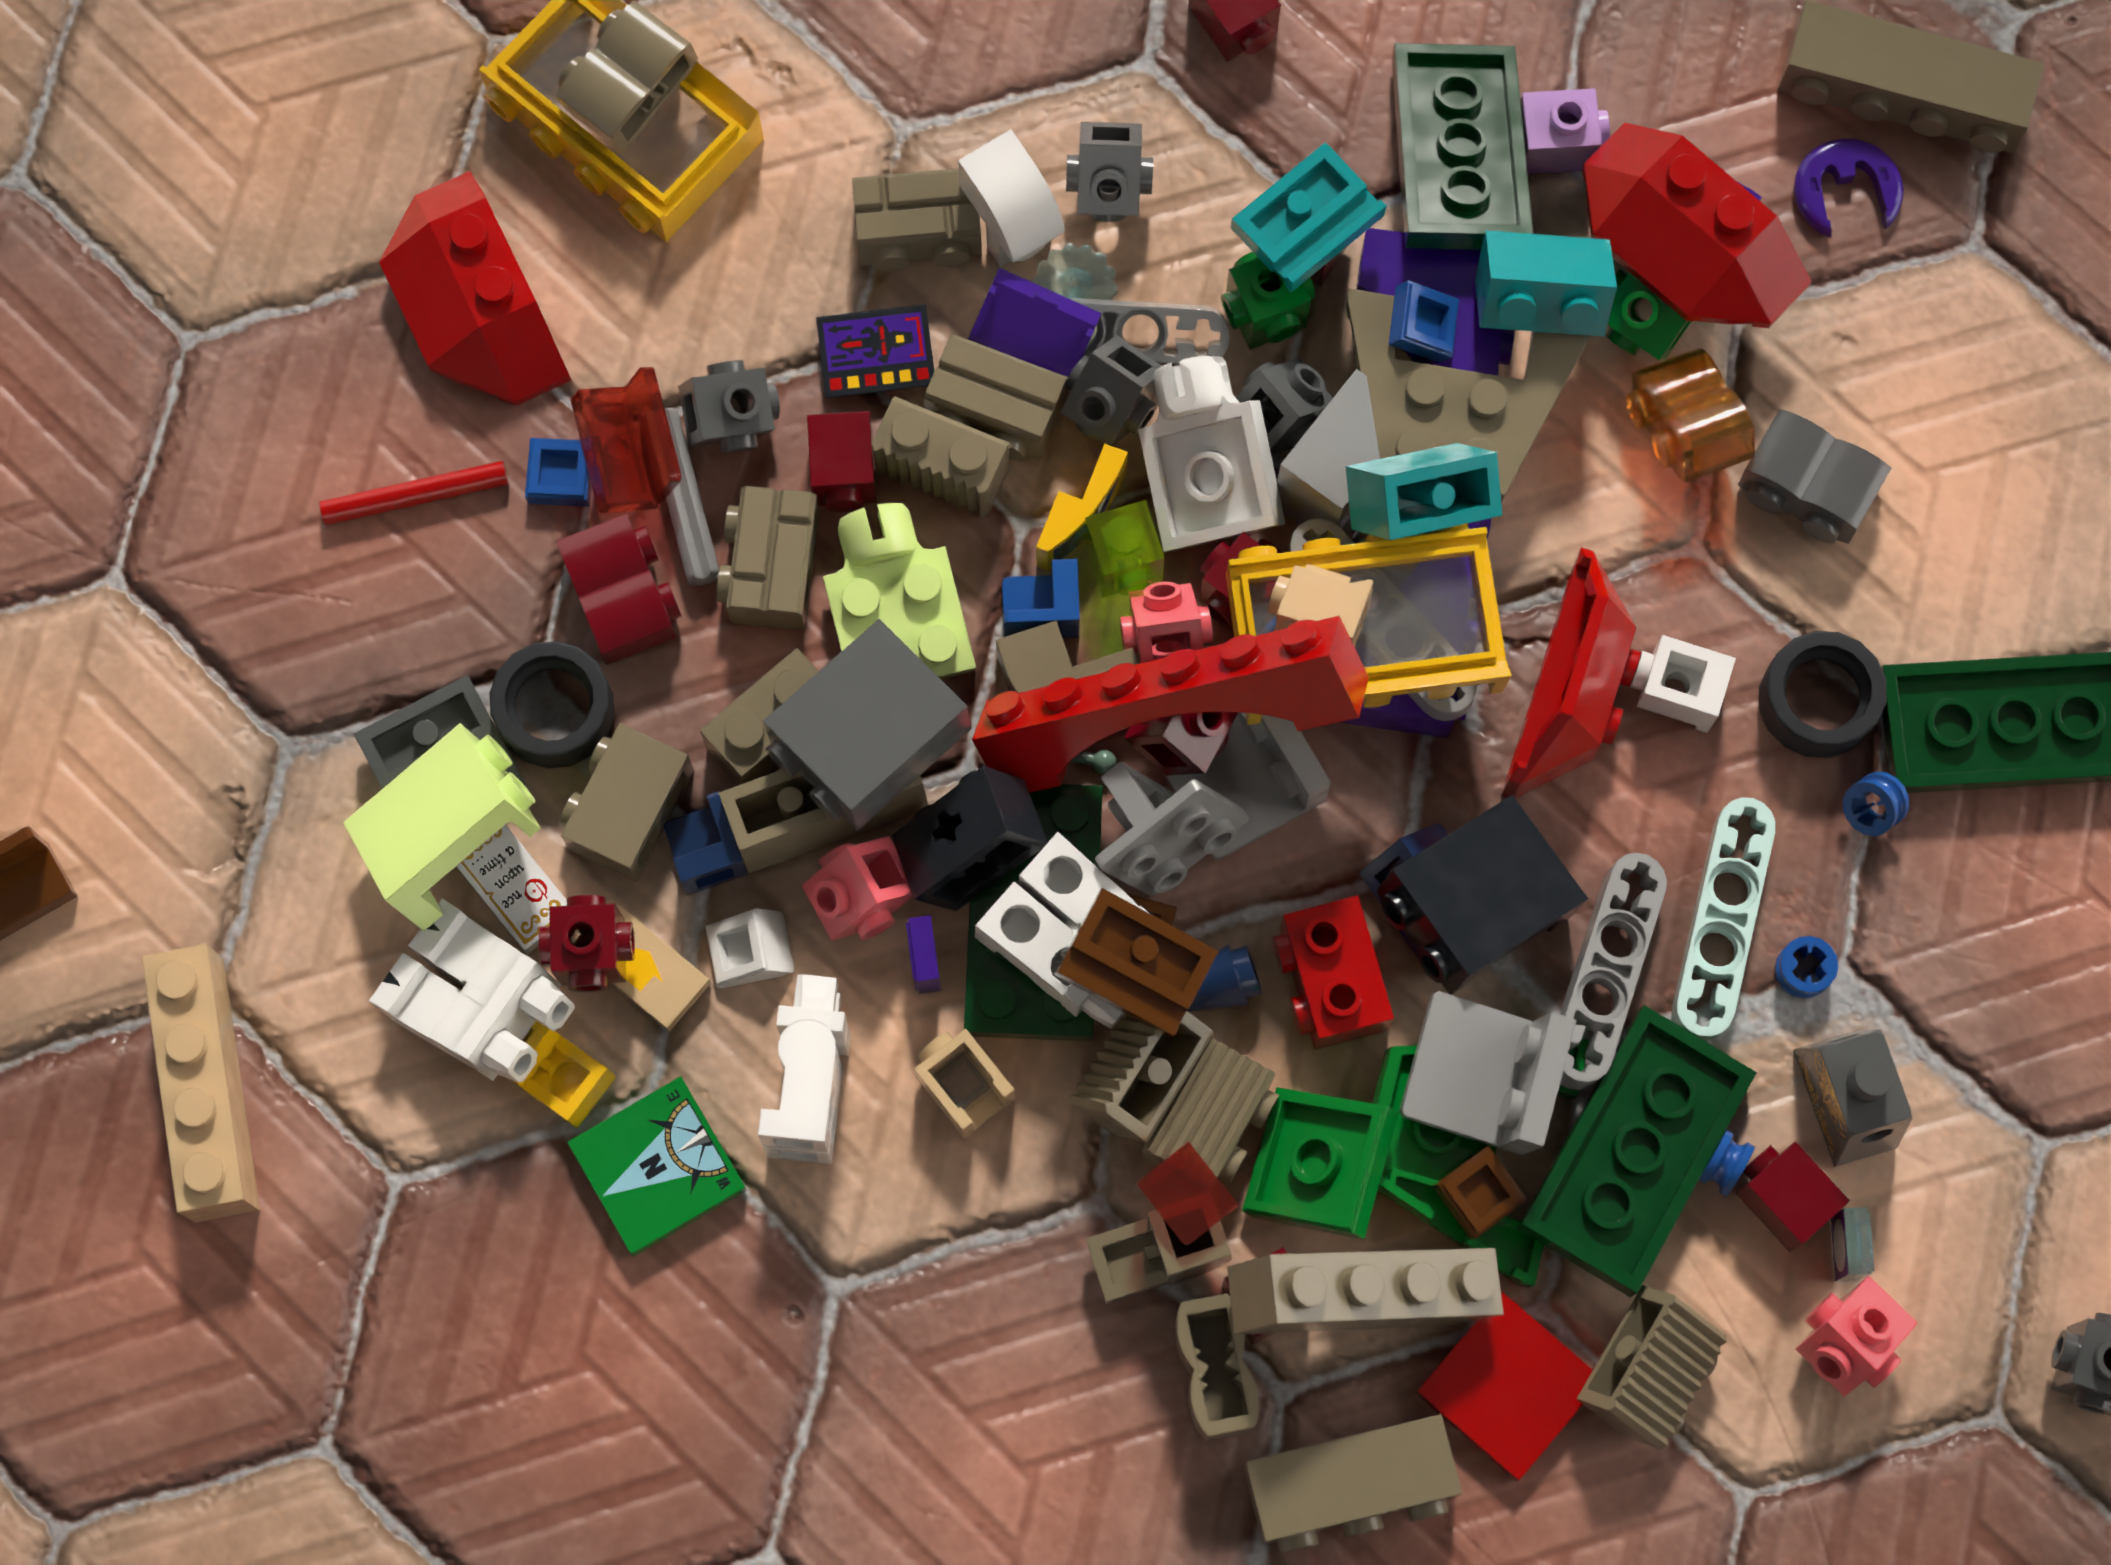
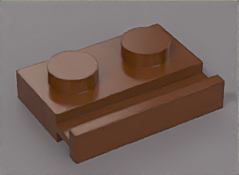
(1136, 962)

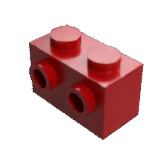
(1333, 973)

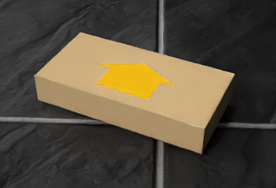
(658, 977)

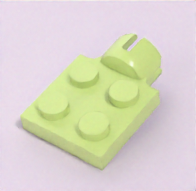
(902, 587)

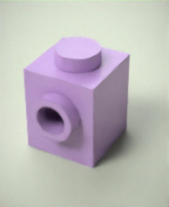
(1562, 129)

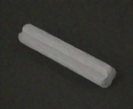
(689, 516)

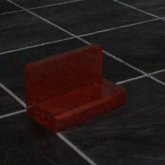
(627, 444)

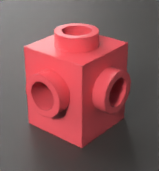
(1165, 621)
(848, 892)
(1856, 1336)

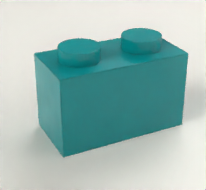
(1545, 283)
(1424, 491)

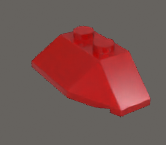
(1690, 230)
(470, 296)
(1576, 682)

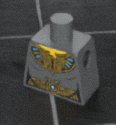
(1855, 1094)

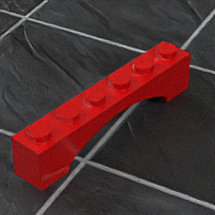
(1289, 674)

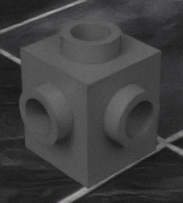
(1109, 171)
(1111, 392)
(1290, 400)
(709, 412)
(2081, 1365)

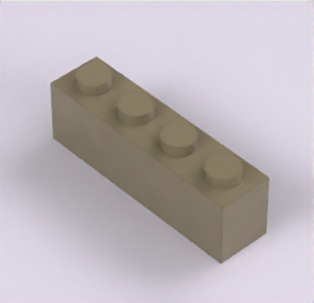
(1910, 77)
(1364, 1290)

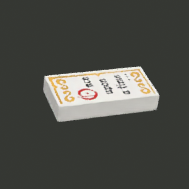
(512, 886)

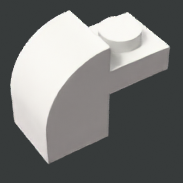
(1010, 199)

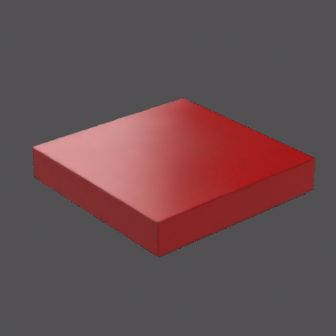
(1508, 1388)

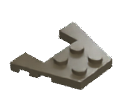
(1437, 406)

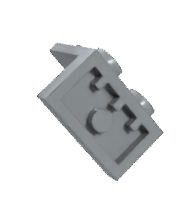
(1266, 773)
(1487, 1073)

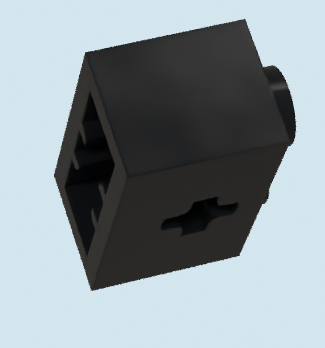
(969, 838)

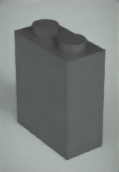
(866, 726)

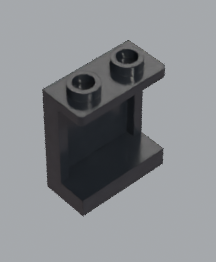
(1479, 894)

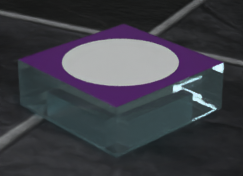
(1852, 1244)

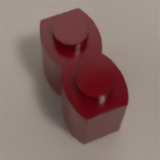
(618, 589)

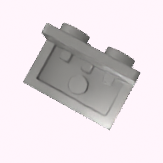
(1164, 829)

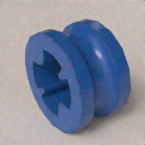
(1859, 811)
(1825, 971)
(1727, 1163)

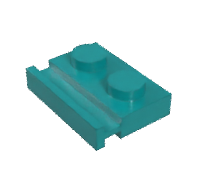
(1308, 216)

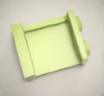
(437, 818)

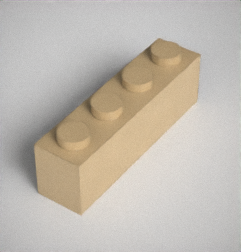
(200, 1083)

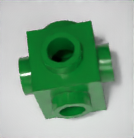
(1258, 311)
(1631, 331)

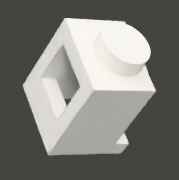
(1698, 668)

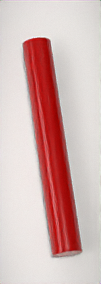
(413, 492)

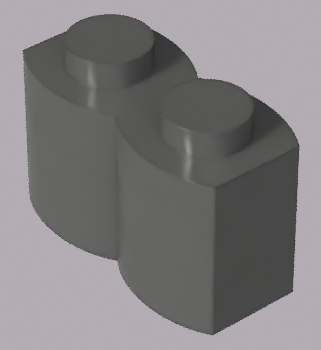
(1813, 477)

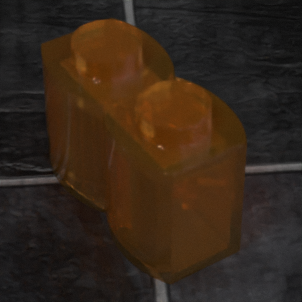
(1691, 415)

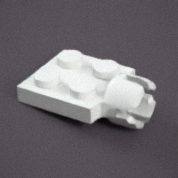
(1207, 458)

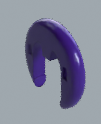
(1840, 159)

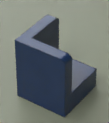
(705, 847)

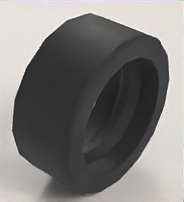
(1839, 650)
(530, 662)

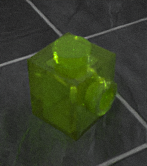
(1124, 549)

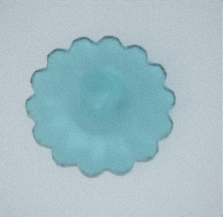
(1077, 273)

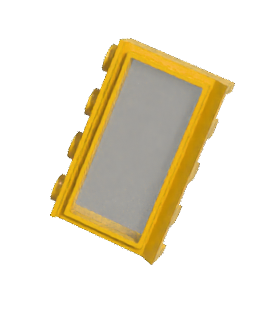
(669, 167)
(1428, 613)

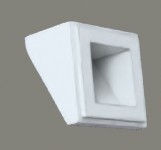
(749, 948)

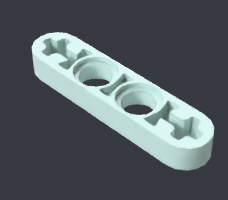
(1729, 920)

